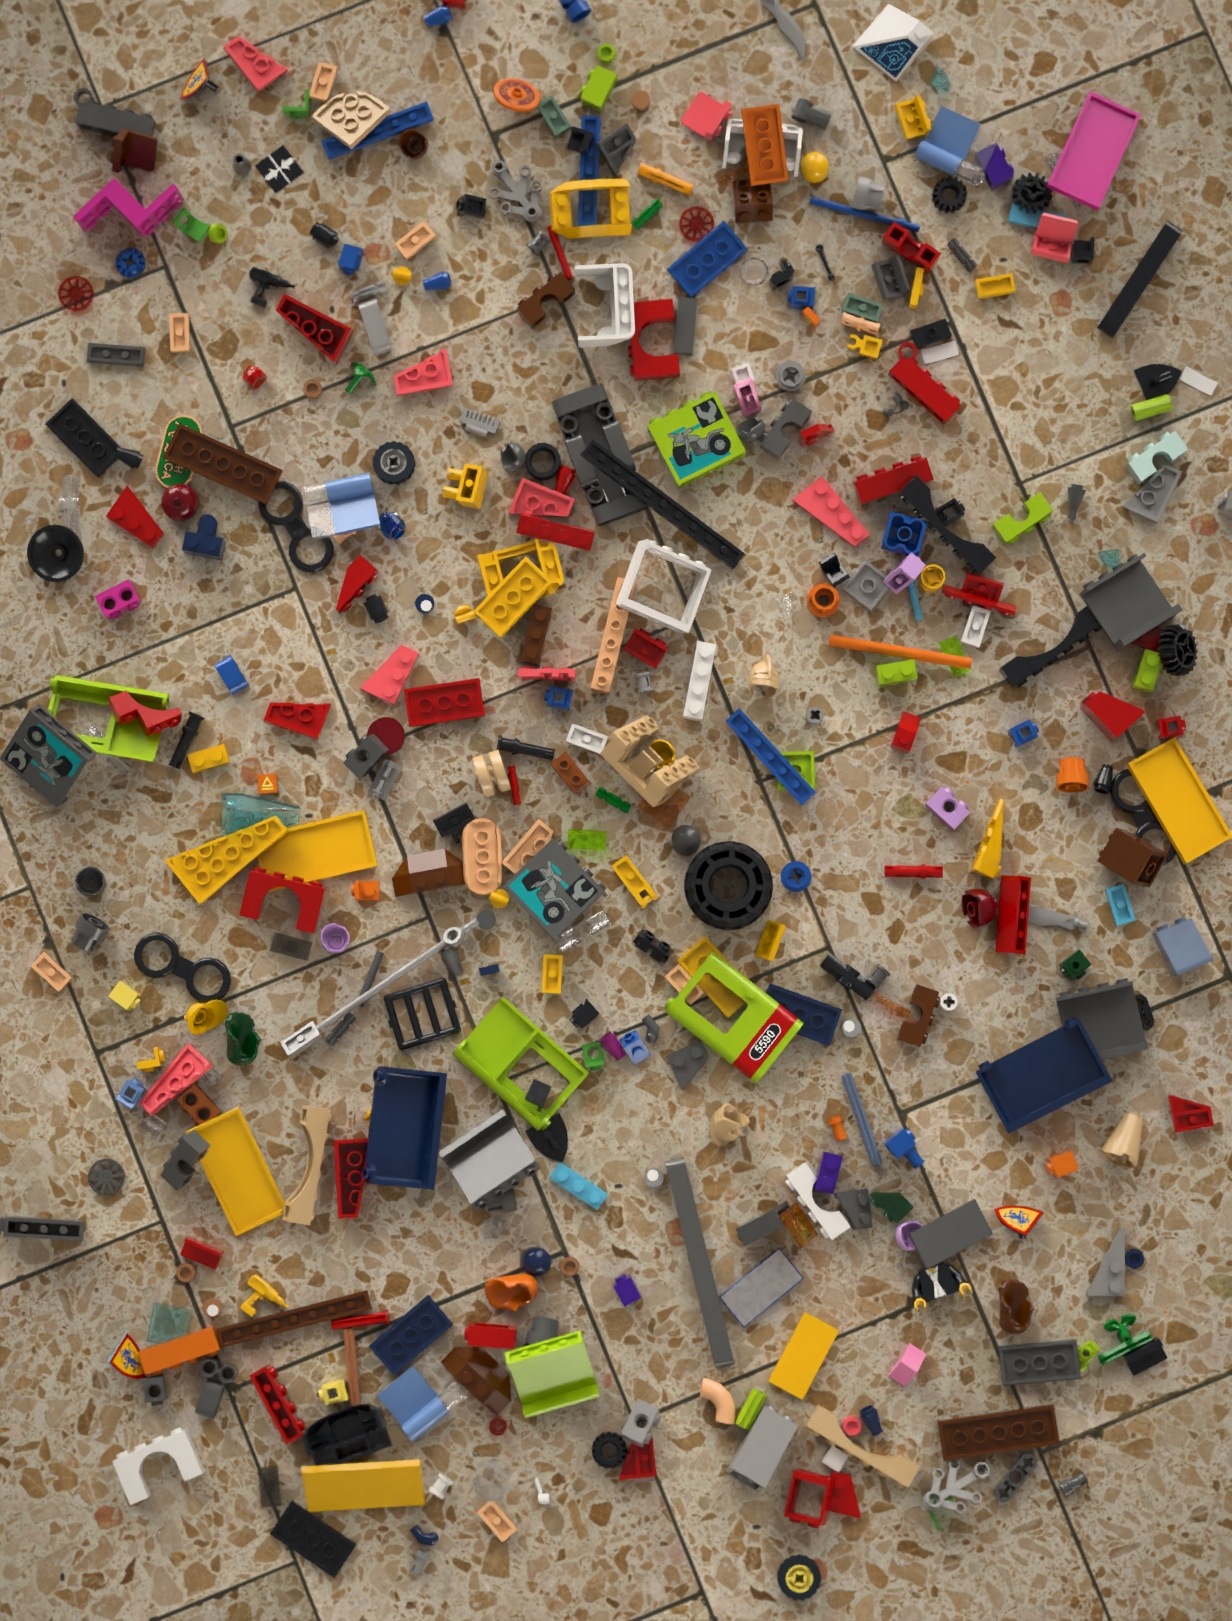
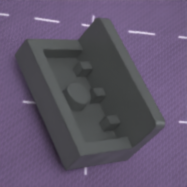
(891, 278)

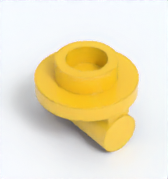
(402, 276)
(463, 614)
(499, 898)

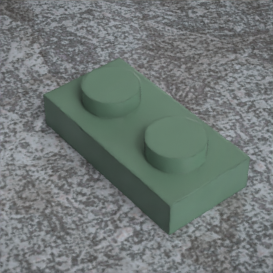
(553, 116)
(862, 307)

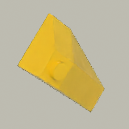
(989, 853)

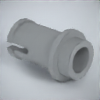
(419, 1561)

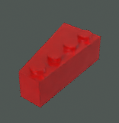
(324, 332)
(349, 1164)

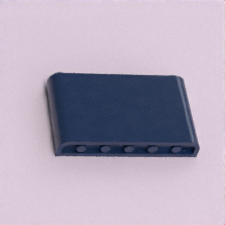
(1043, 1075)
(405, 1128)

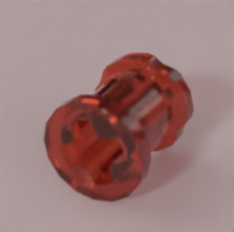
(493, 1429)

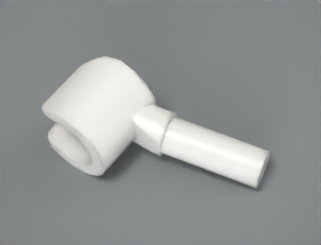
(542, 1498)

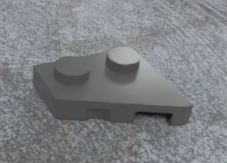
(616, 147)

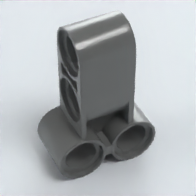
(213, 1387)

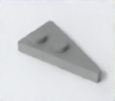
(1111, 1274)

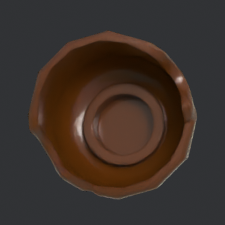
(413, 144)

